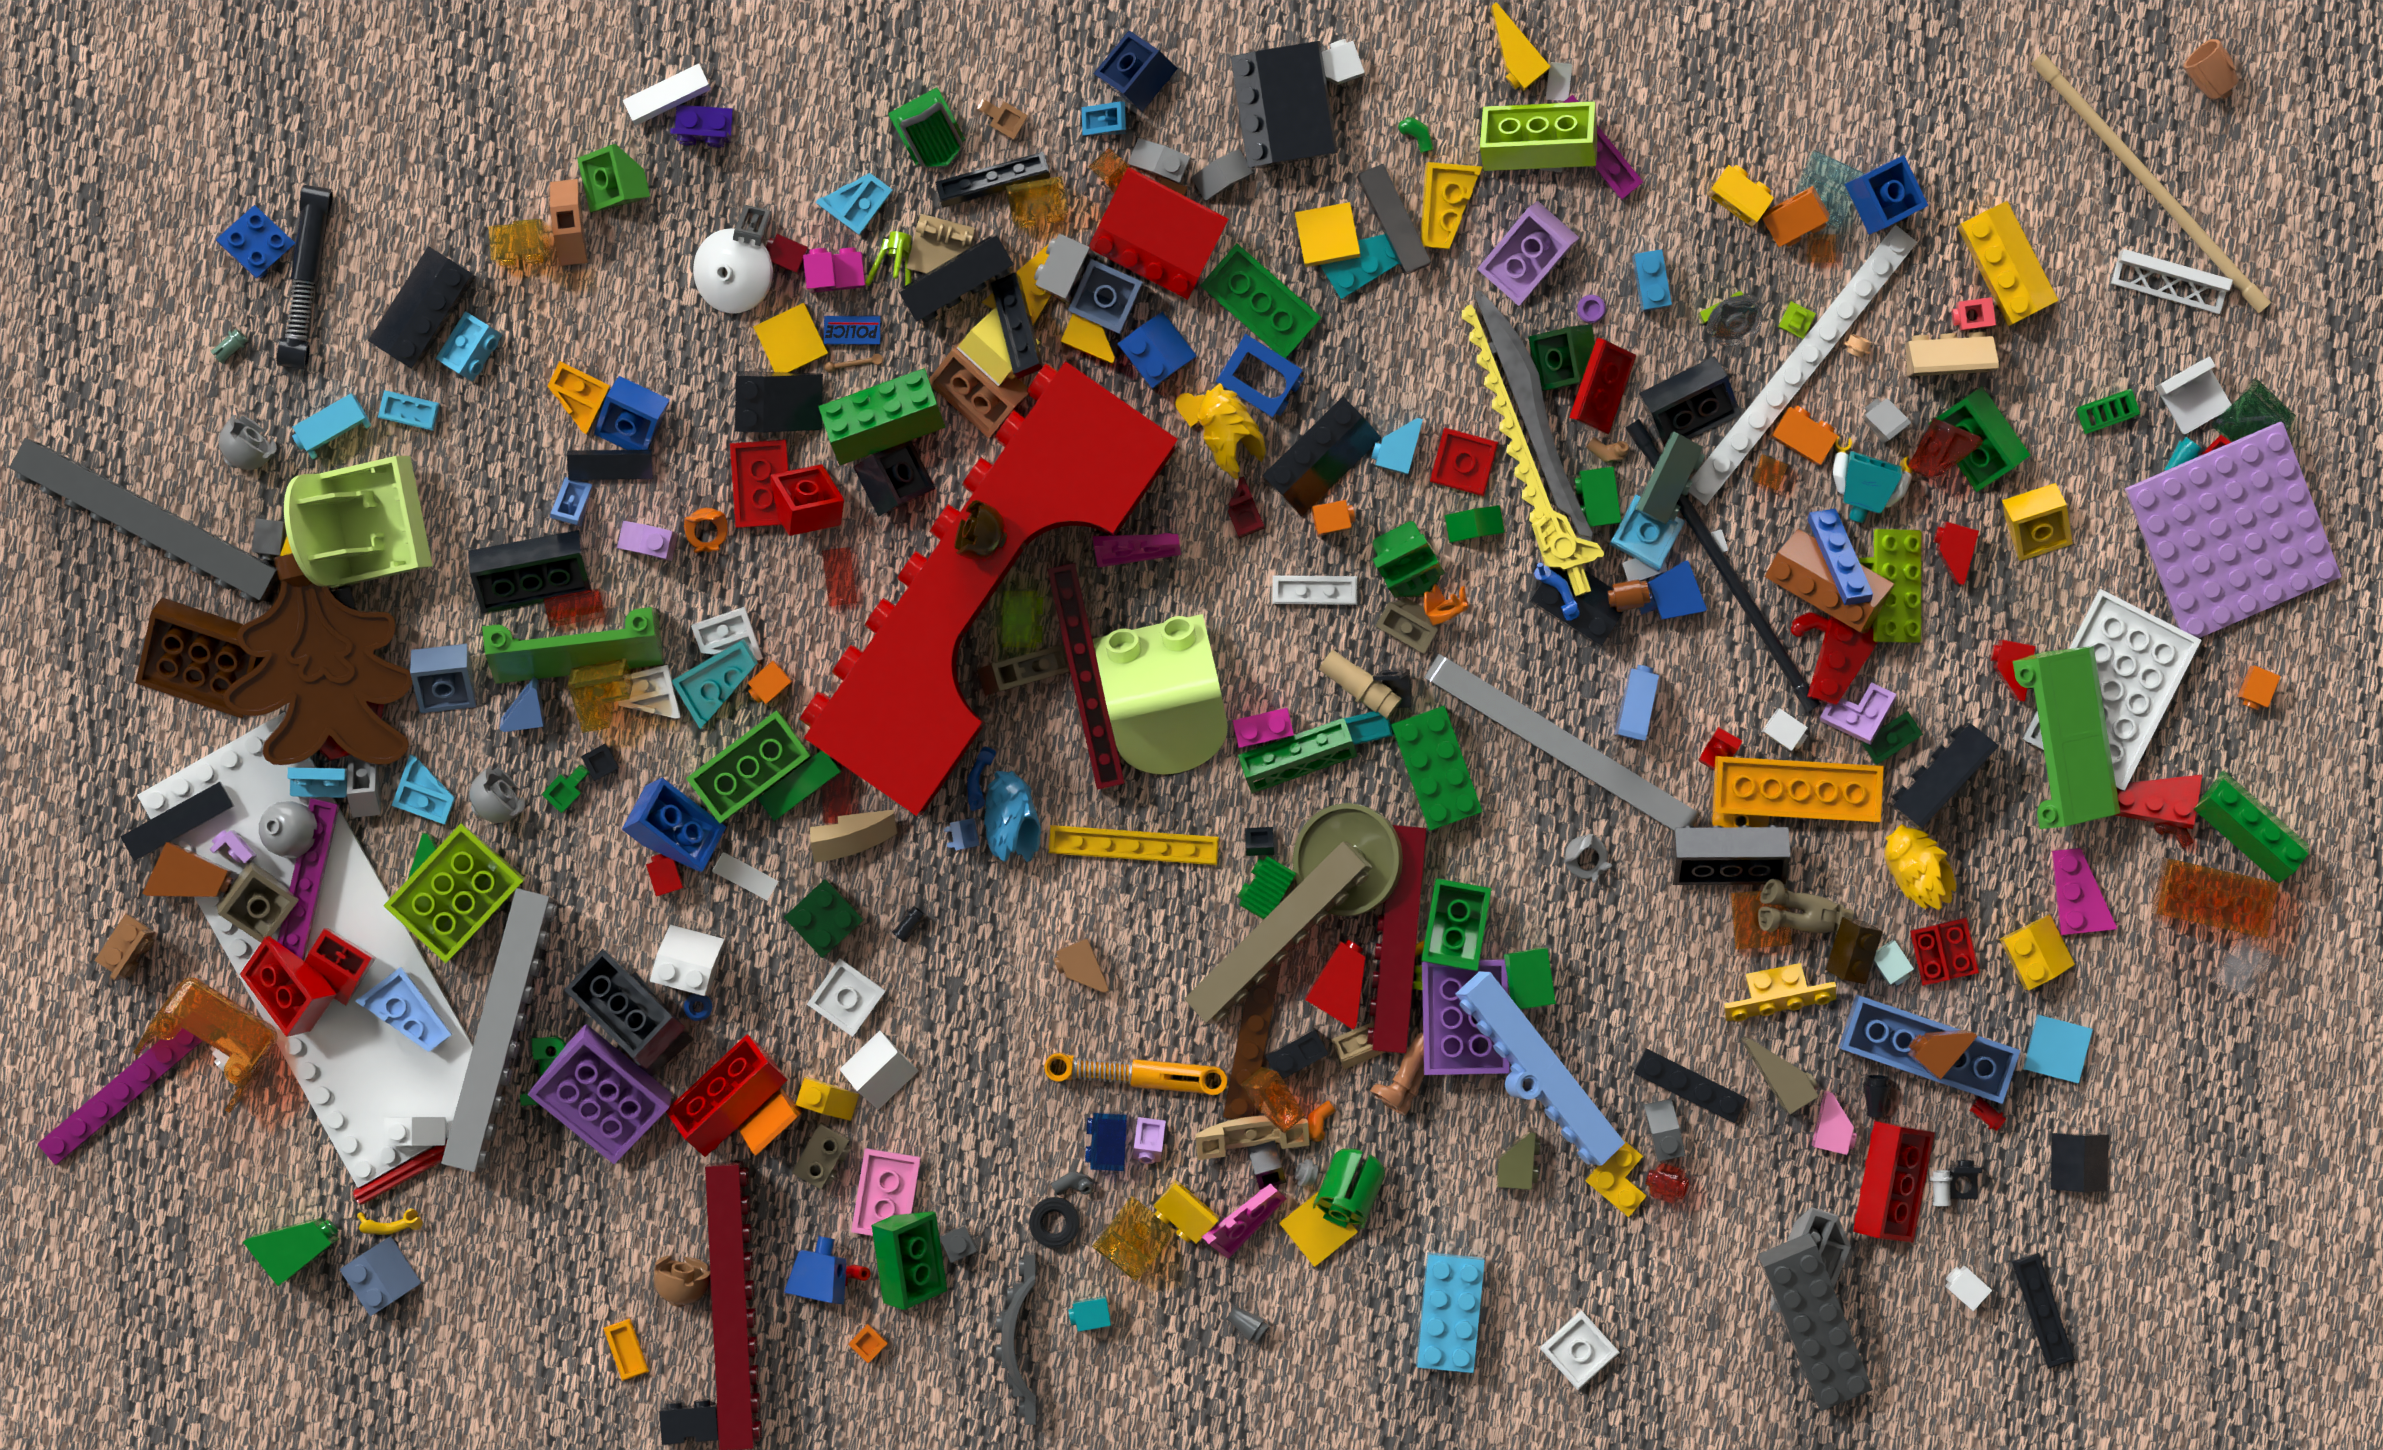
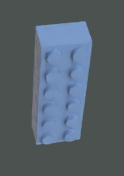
(1886, 1032)

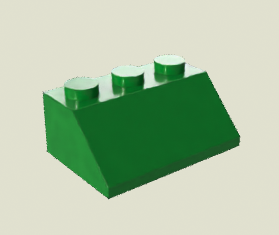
(2000, 446)
(909, 1259)

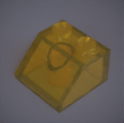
(1037, 202)
(1133, 1238)

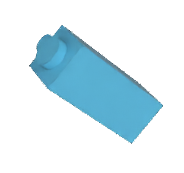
(329, 424)

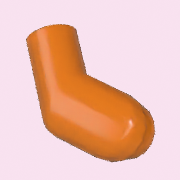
(1316, 1121)

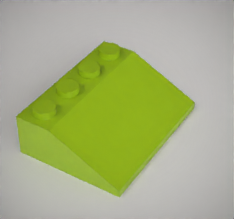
(454, 892)

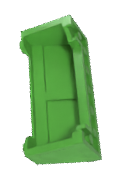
(555, 656)
(2071, 735)

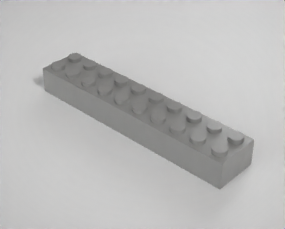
(498, 1031)

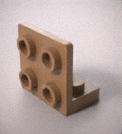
(125, 946)

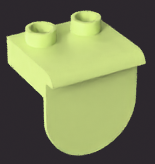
(357, 523)
(1163, 694)

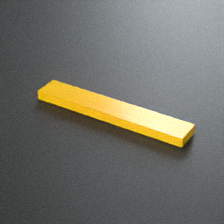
(1133, 845)

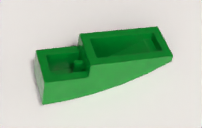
(799, 785)

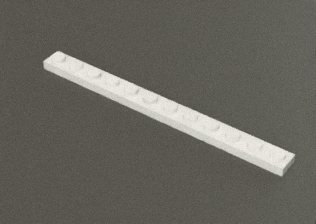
(1801, 364)

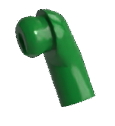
(1419, 131)

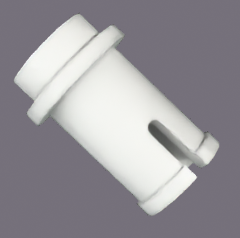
(1941, 1187)

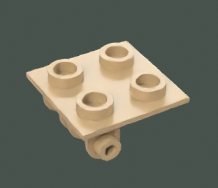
(937, 243)

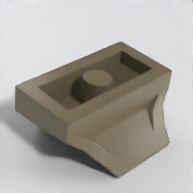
(1408, 624)

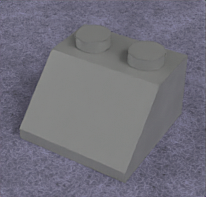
(1063, 268)

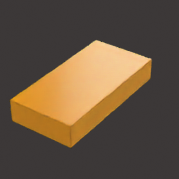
(626, 1349)

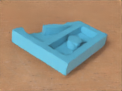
(856, 202)
(423, 793)

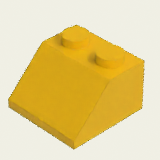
(1741, 195)
(2038, 521)
(2037, 952)
(1185, 1212)

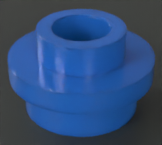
(691, 1013)

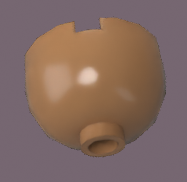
(680, 1281)

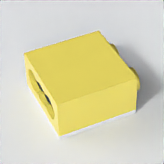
(987, 348)

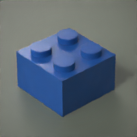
(1886, 194)

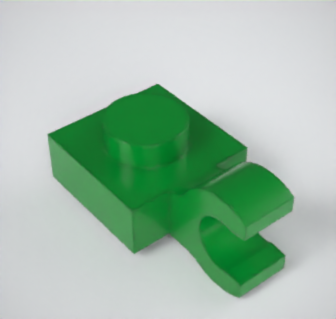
(563, 790)

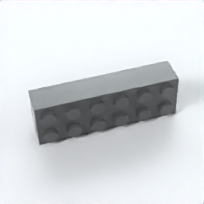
(1814, 1321)

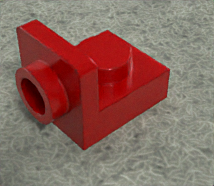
(1719, 744)

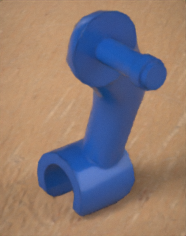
(1551, 578)
(975, 795)

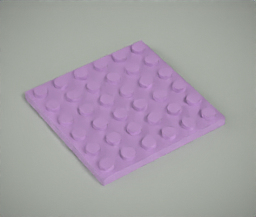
(2233, 532)

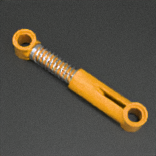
(1139, 1073)

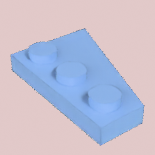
(406, 1009)

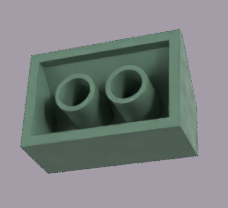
(1670, 478)

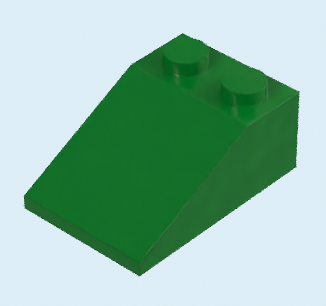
(1456, 924)

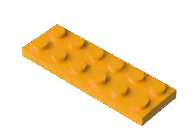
(1797, 789)

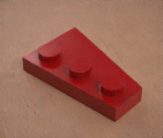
(1839, 660)

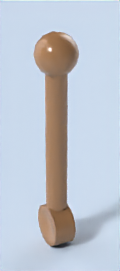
(830, 366)

